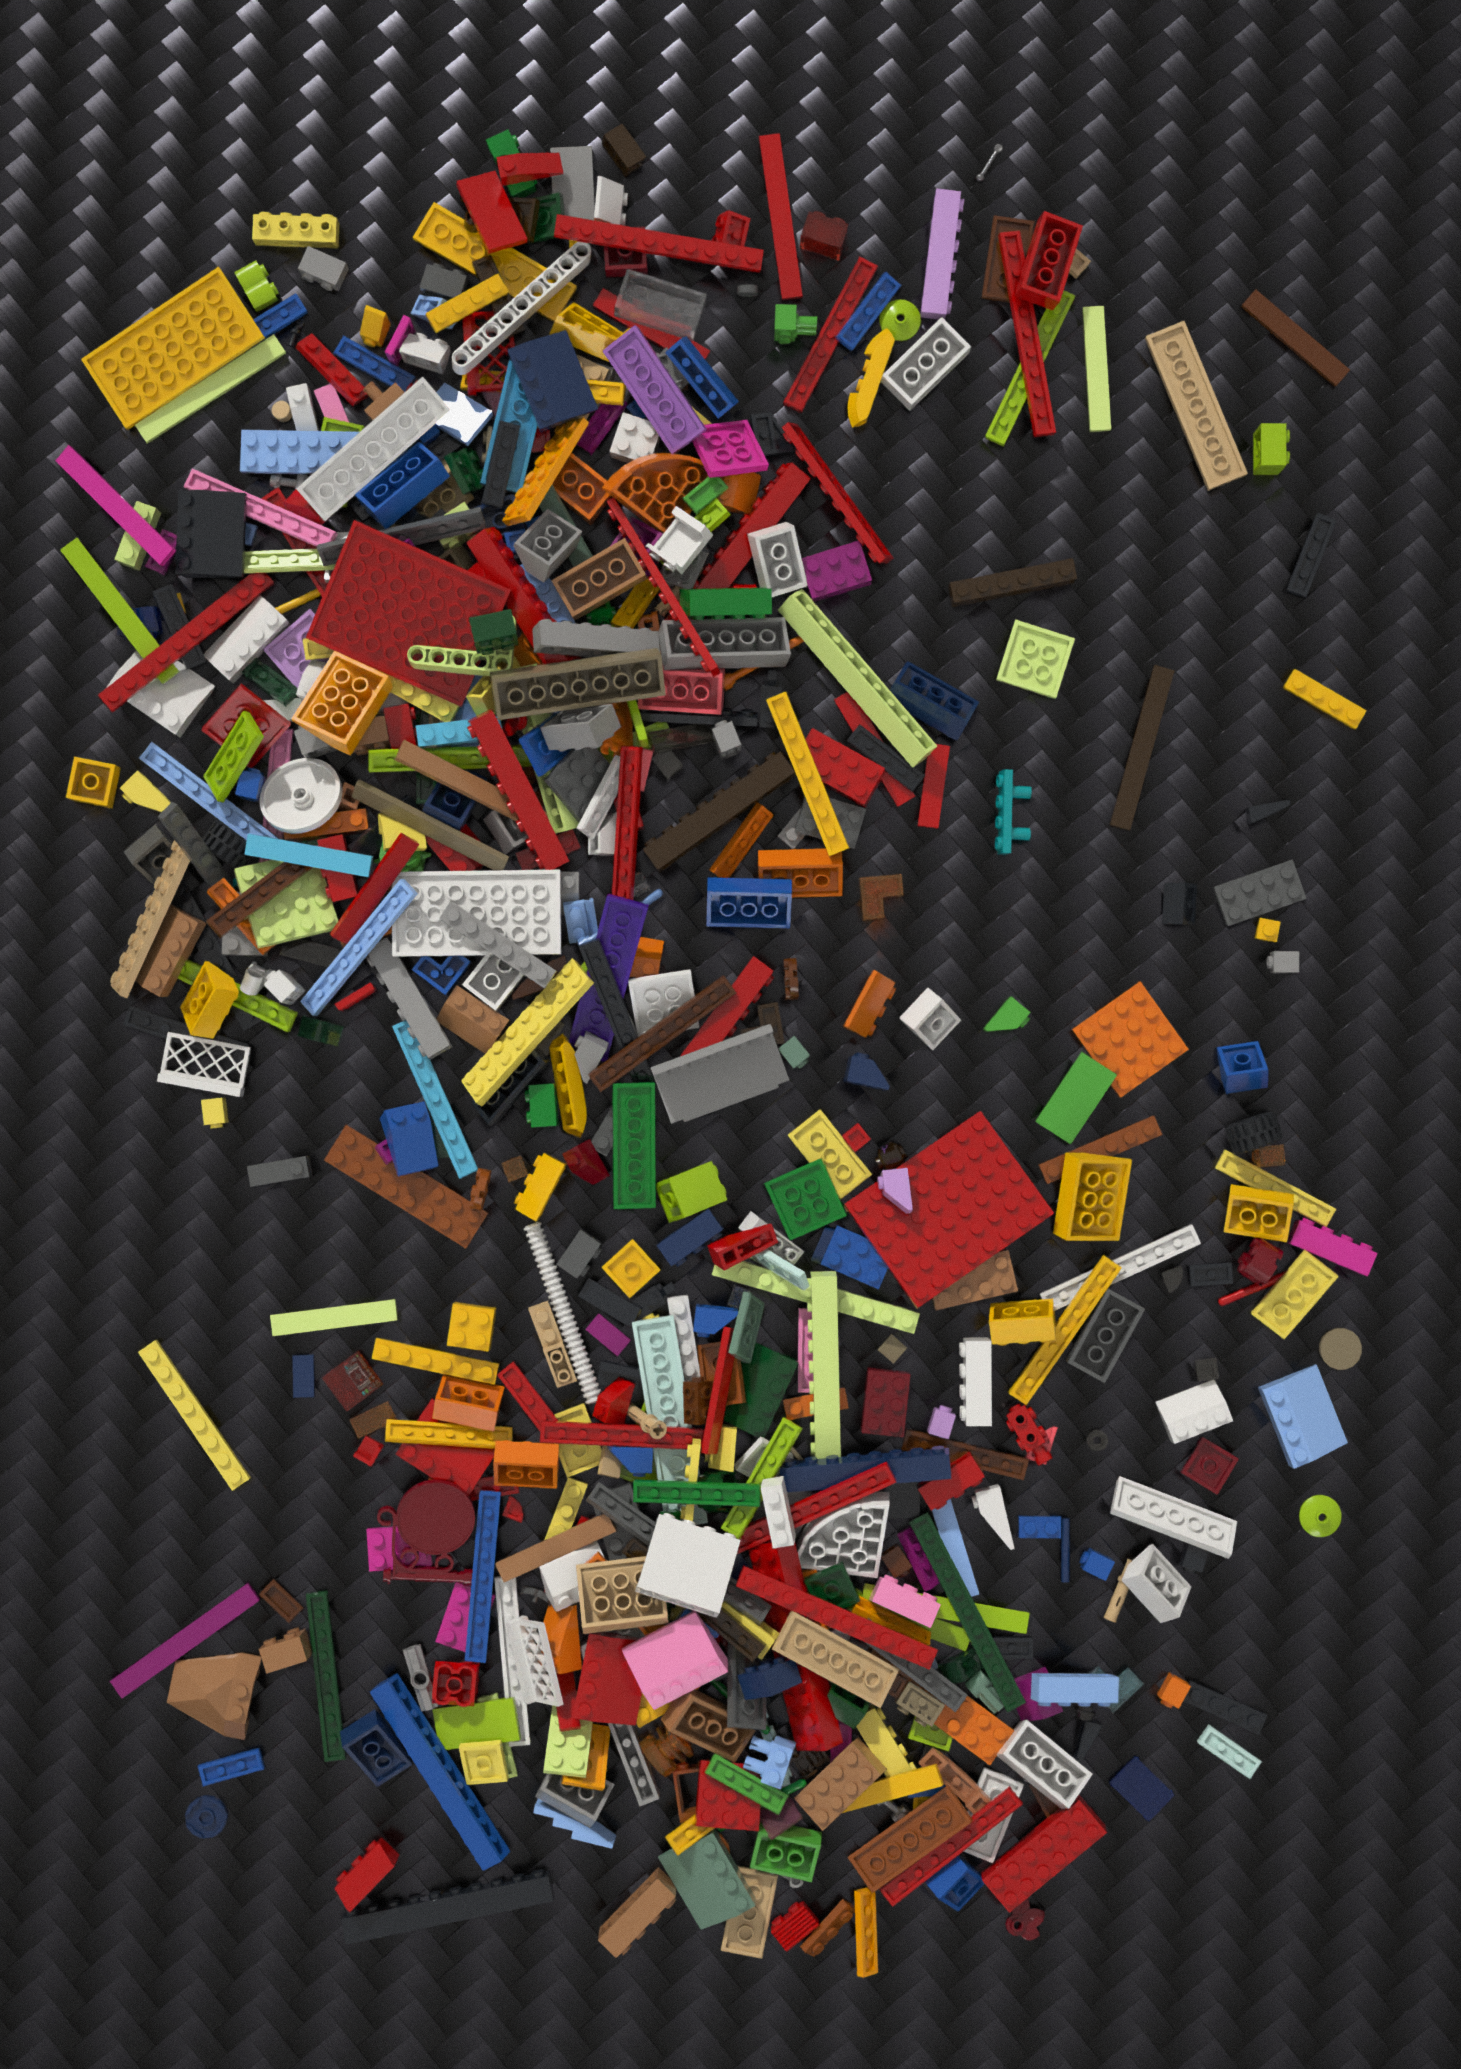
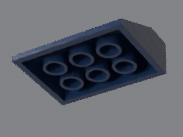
(552, 380)

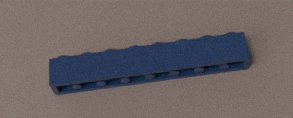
(906, 1466)

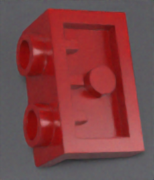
(731, 228)

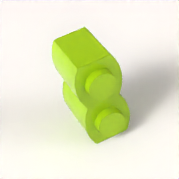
(256, 285)

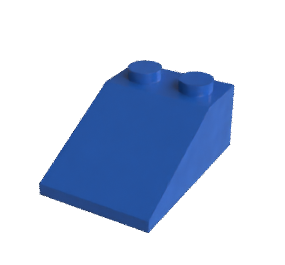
(410, 1138)

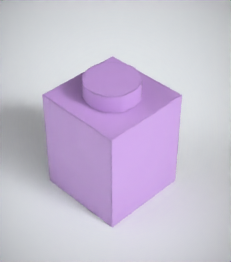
(941, 1422)

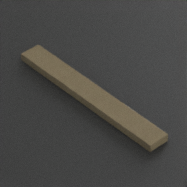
(429, 826)

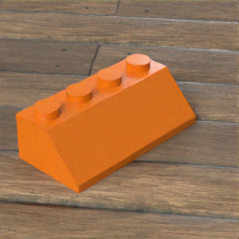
(810, 870)

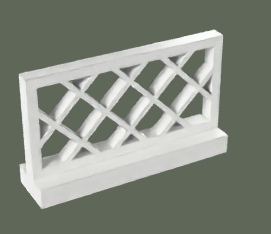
(200, 1082)
(526, 1658)

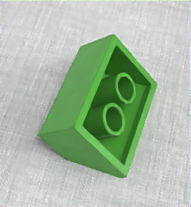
(789, 1854)

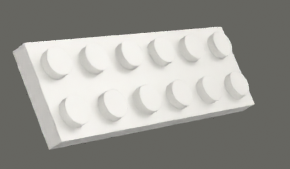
(1173, 1517)

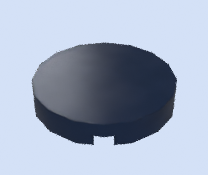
(206, 1816)

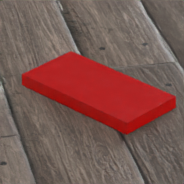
(491, 212)

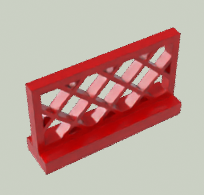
(473, 376)

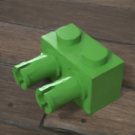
(790, 325)

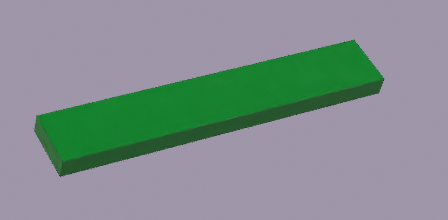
(697, 1493)

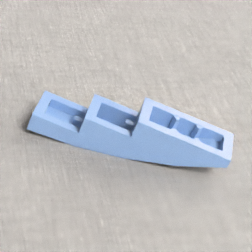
(596, 1834)

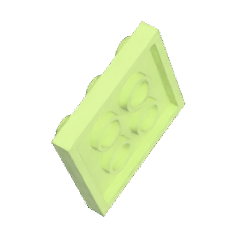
(1035, 659)

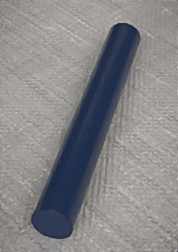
(1065, 1550)

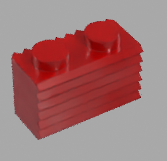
(794, 1925)

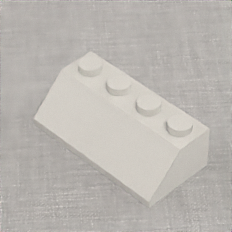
(246, 638)

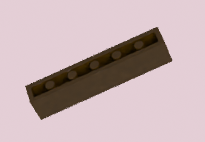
(1012, 582)

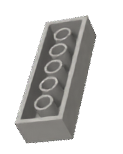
(729, 641)

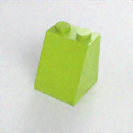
(691, 1191)

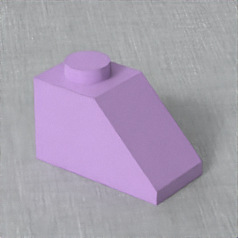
(896, 1188)

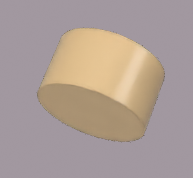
(282, 411)

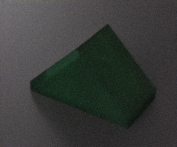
(320, 1031)

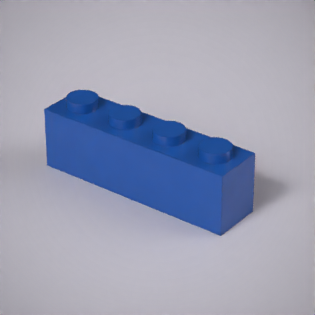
(701, 377)

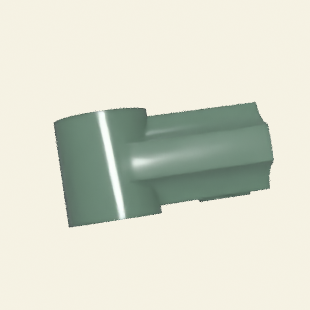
(982, 1687)

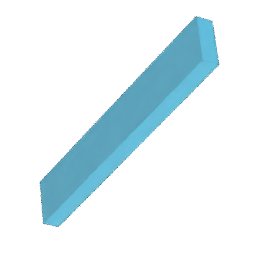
(308, 855)

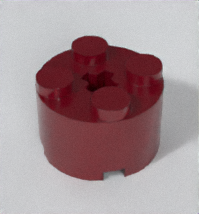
(1259, 1261)

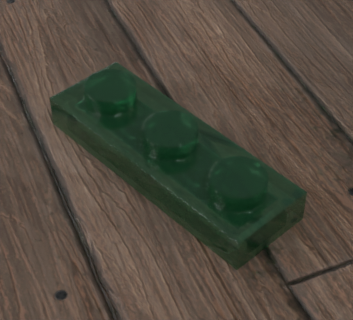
(270, 682)

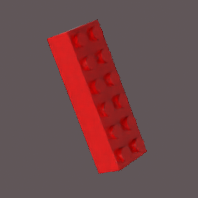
(1043, 1853)

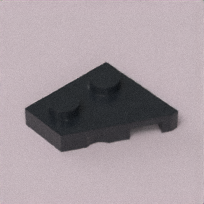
(770, 435)

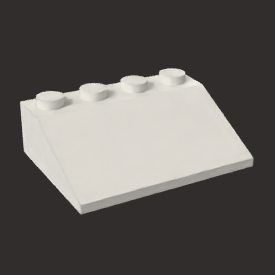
(173, 702)

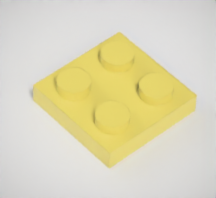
(483, 1762)

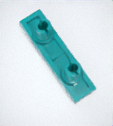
(1003, 821)

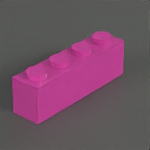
(1331, 1247)

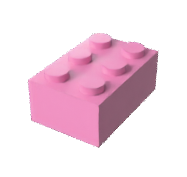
(905, 1600)

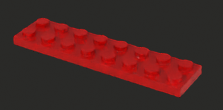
(841, 499)

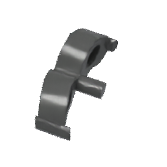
(535, 1591)

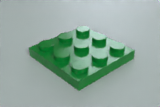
(806, 1199)

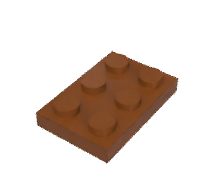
(707, 1362)

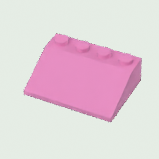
(675, 1659)

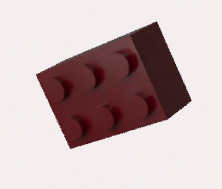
(885, 1402)

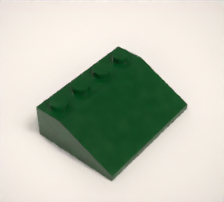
(764, 1388)

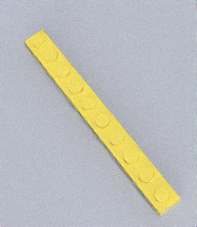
(687, 1511)

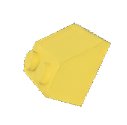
(726, 1450)

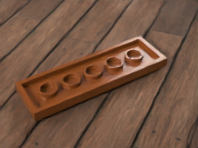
(910, 1838)

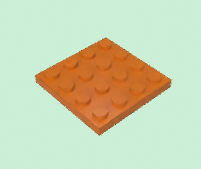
(1130, 1038)

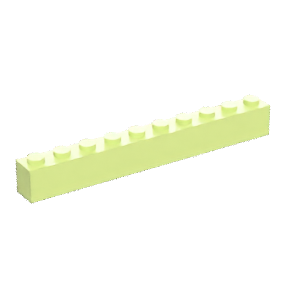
(857, 678)
(847, 1302)
(824, 1364)

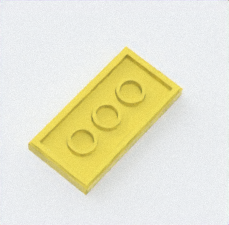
(820, 1139)
(1294, 1294)

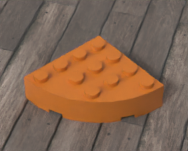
(655, 486)

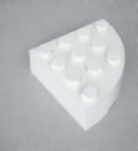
(847, 1535)

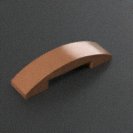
(957, 1779)

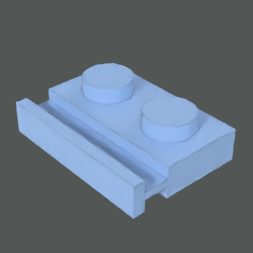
(580, 919)

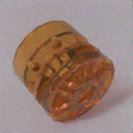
(664, 1750)

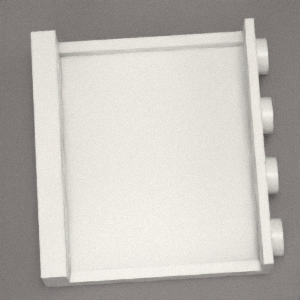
(688, 1565)

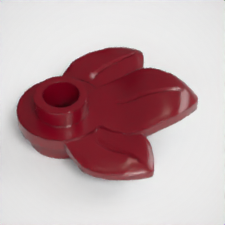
(1028, 1920)

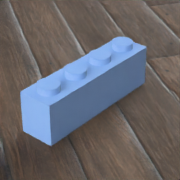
(1074, 1688)

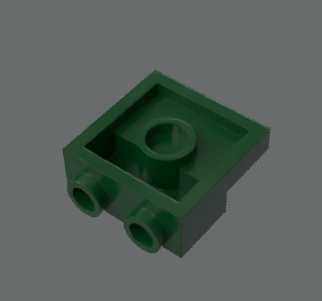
(466, 470)

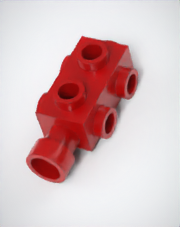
(1029, 1427)

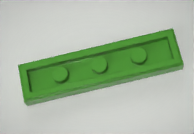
(746, 1784)

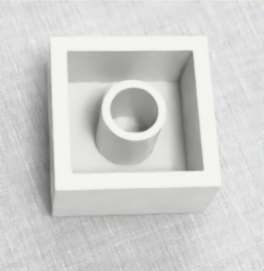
(634, 439)

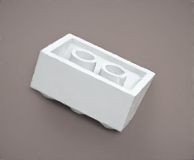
(1193, 1411)
(561, 1576)
(1157, 1584)

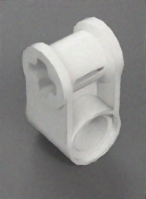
(254, 979)

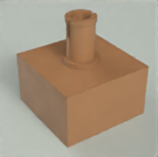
(380, 399)

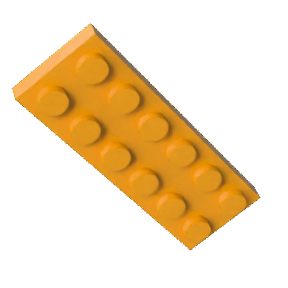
(545, 472)

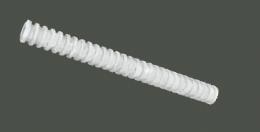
(563, 1312)

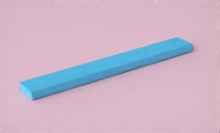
(437, 1103)

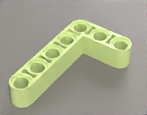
(451, 655)

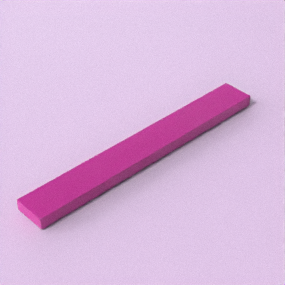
(116, 505)

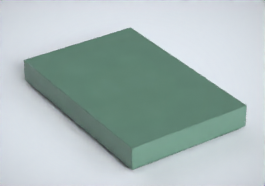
(746, 1327)

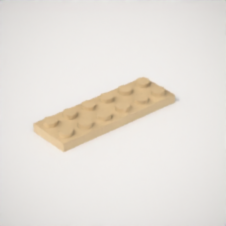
(835, 1659)

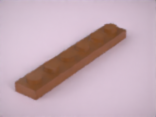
(1107, 1146)

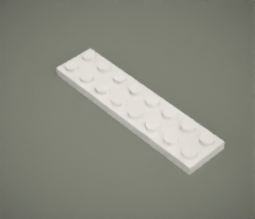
(373, 449)

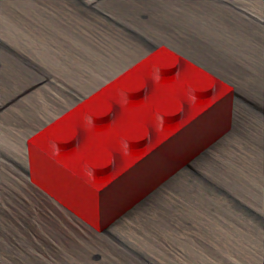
(1048, 260)
(844, 769)

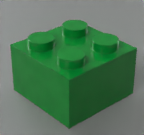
(542, 1105)

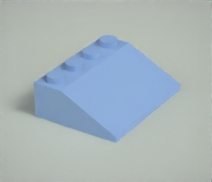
(1303, 1416)

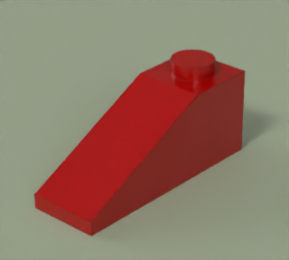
(528, 167)
(741, 1246)

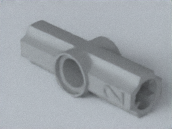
(417, 1664)

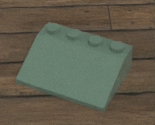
(709, 1881)

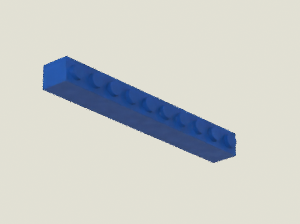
(440, 1772)

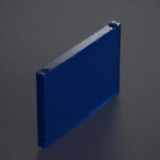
(1141, 1788)

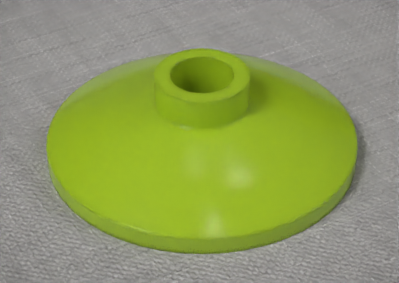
(903, 329)
(1313, 1508)

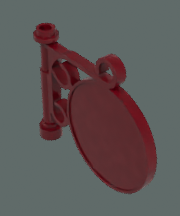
(435, 1521)

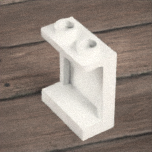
(680, 542)

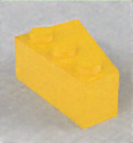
(586, 330)

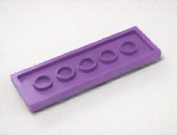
(654, 390)

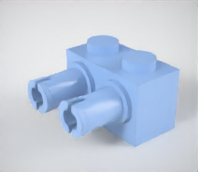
(779, 1756)

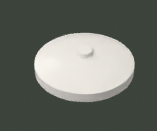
(301, 795)

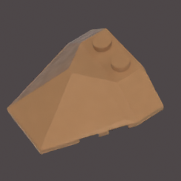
(216, 1690)

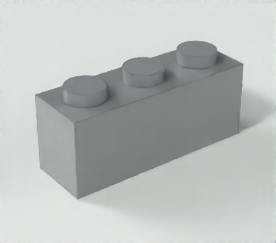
(726, 739)

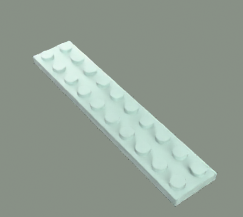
(663, 1395)

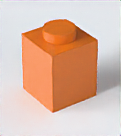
(1173, 1691)

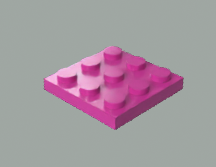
(730, 449)

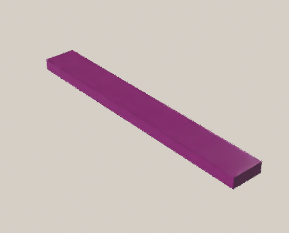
(185, 1640)

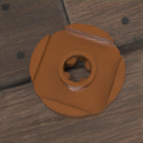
(480, 1190)

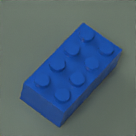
(402, 485)
(749, 902)

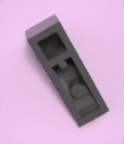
(279, 1171)

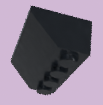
(513, 1087)

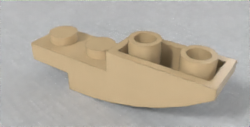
(552, 1344)

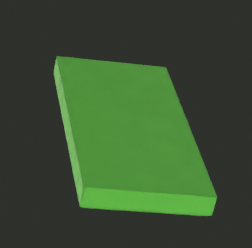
(1076, 1097)

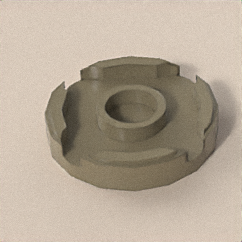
(1340, 1348)

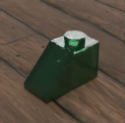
(961, 1666)

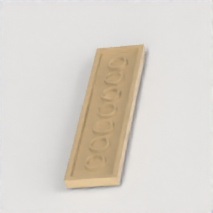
(1196, 405)
(150, 921)

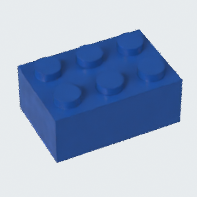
(854, 1257)

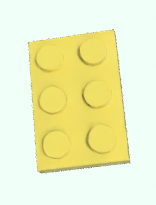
(577, 1457)

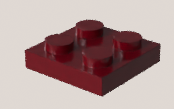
(1209, 1465)

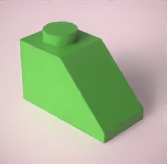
(1008, 1017)

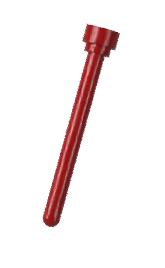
(1248, 1290)

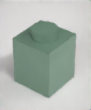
(794, 1053)

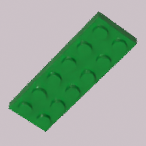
(633, 1145)

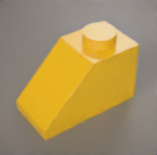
(374, 327)

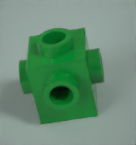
(601, 615)

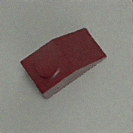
(586, 1163)

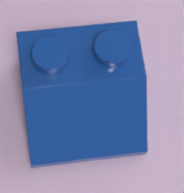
(1242, 1067)
(712, 1318)
(955, 1883)

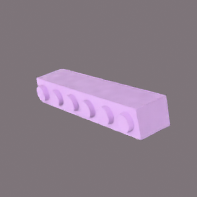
(940, 254)

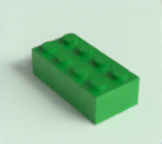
(732, 602)

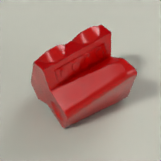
(455, 1683)

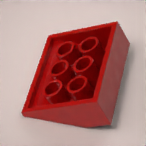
(449, 1463)
(606, 1683)

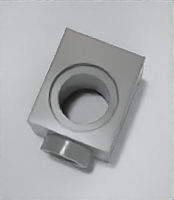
(1283, 962)

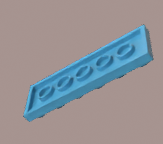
(515, 410)

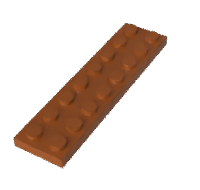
(413, 1192)

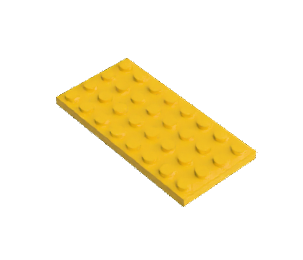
(173, 348)

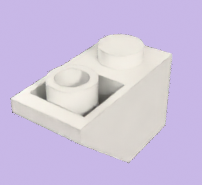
(604, 840)

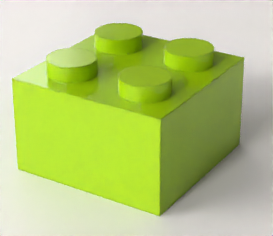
(1270, 449)

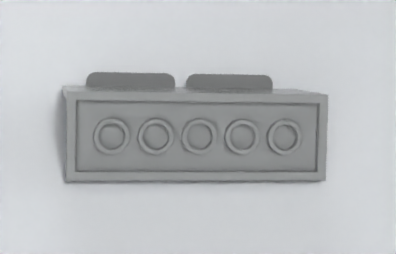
(720, 1074)

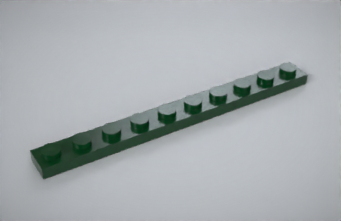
(967, 1612)

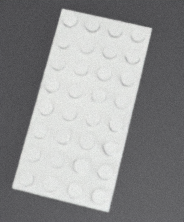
(512, 902)

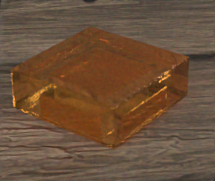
(515, 1168)

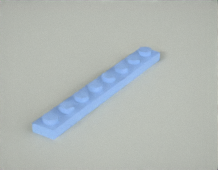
(201, 793)
(359, 947)

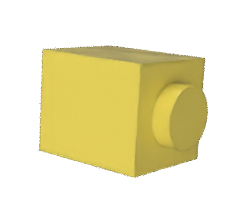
(214, 1112)

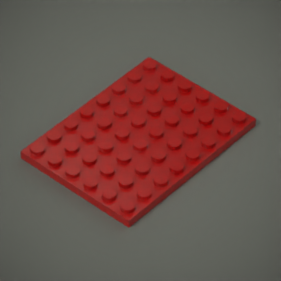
(400, 597)
(965, 1207)

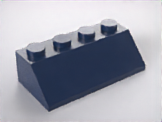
(933, 700)
(864, 1072)

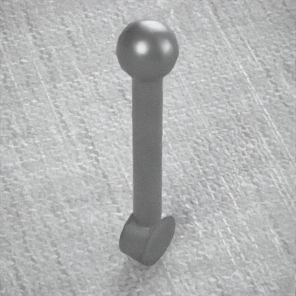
(997, 149)

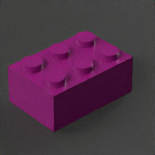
(836, 571)

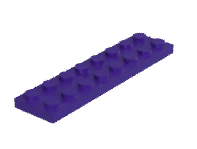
(619, 936)

